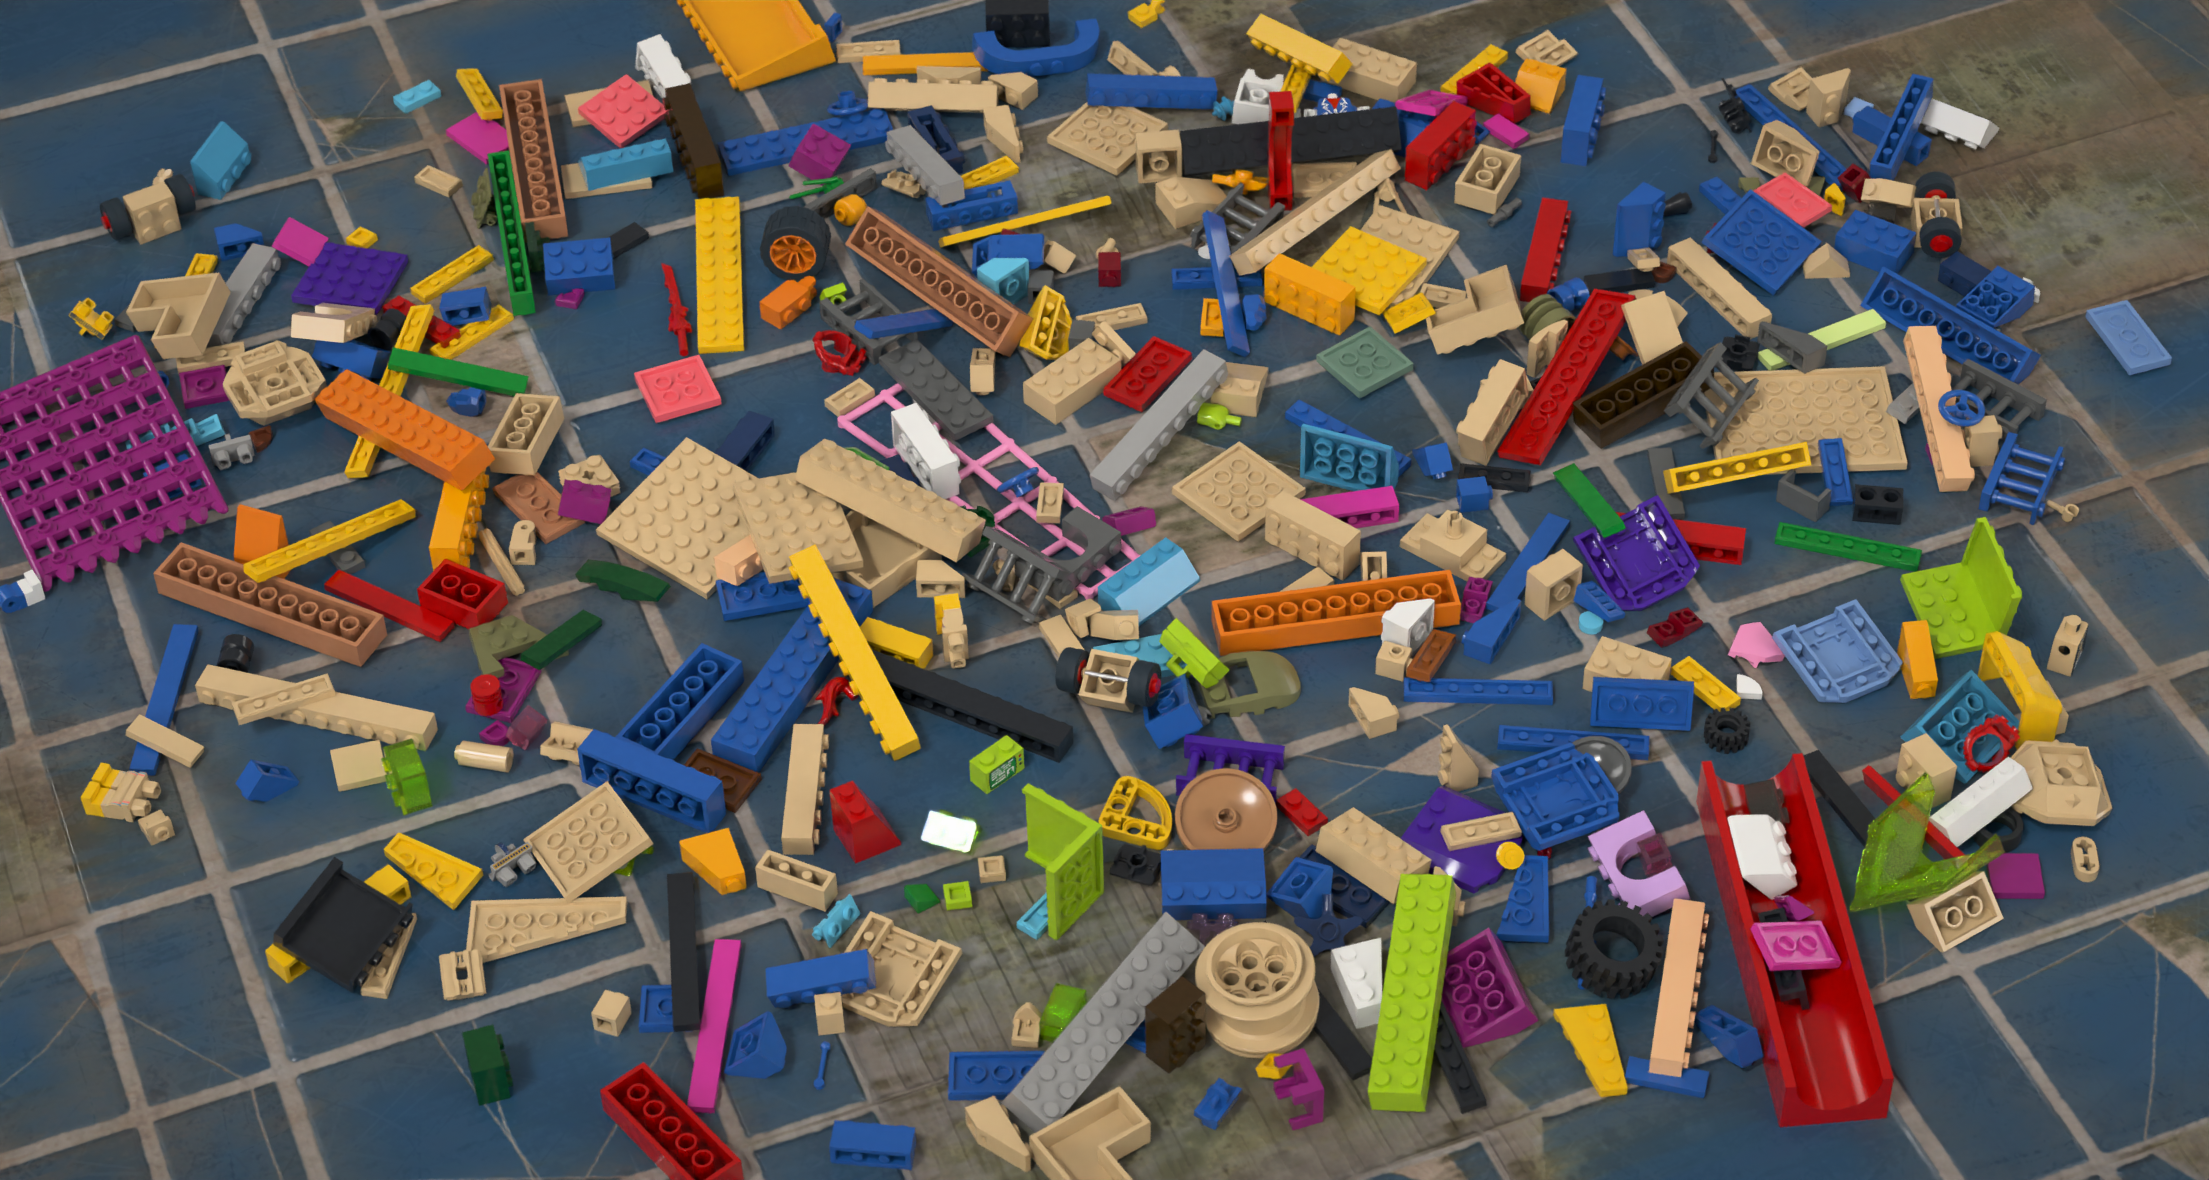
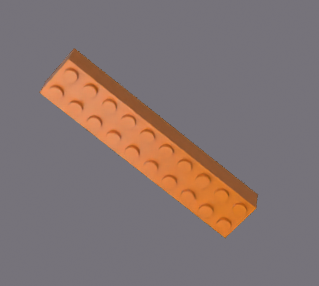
(404, 429)
(1327, 612)

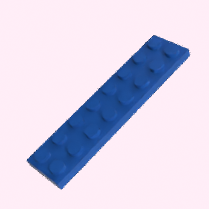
(779, 146)

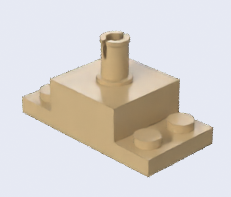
(1454, 545)

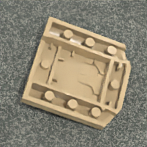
(906, 972)

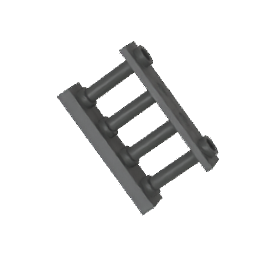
(1226, 207)
(838, 321)
(1691, 389)
(2003, 390)
(1033, 562)

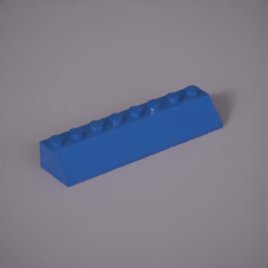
(1961, 334)

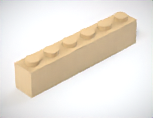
(941, 95)
(1718, 287)
(803, 789)

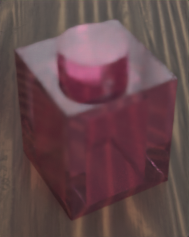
(526, 727)

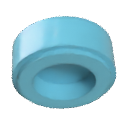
(1590, 623)

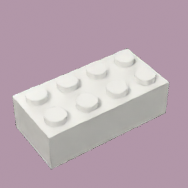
(925, 451)

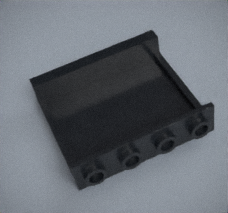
(342, 927)

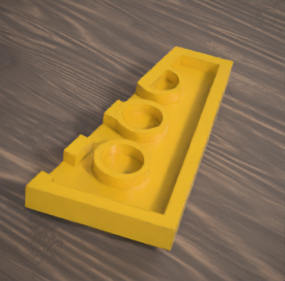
(437, 871)
(1595, 1046)

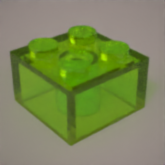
(406, 777)

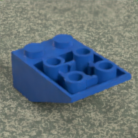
(1009, 246)
(1998, 298)

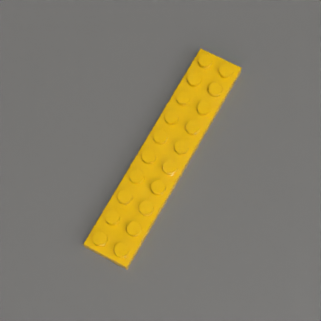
(719, 275)

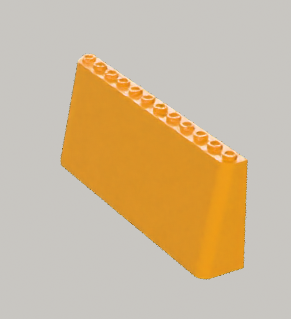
(759, 39)

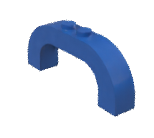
(1040, 60)

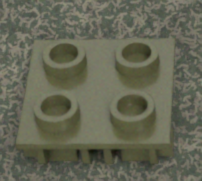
(483, 202)

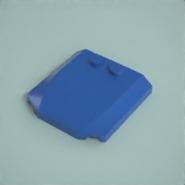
(1557, 795)

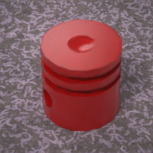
(487, 695)

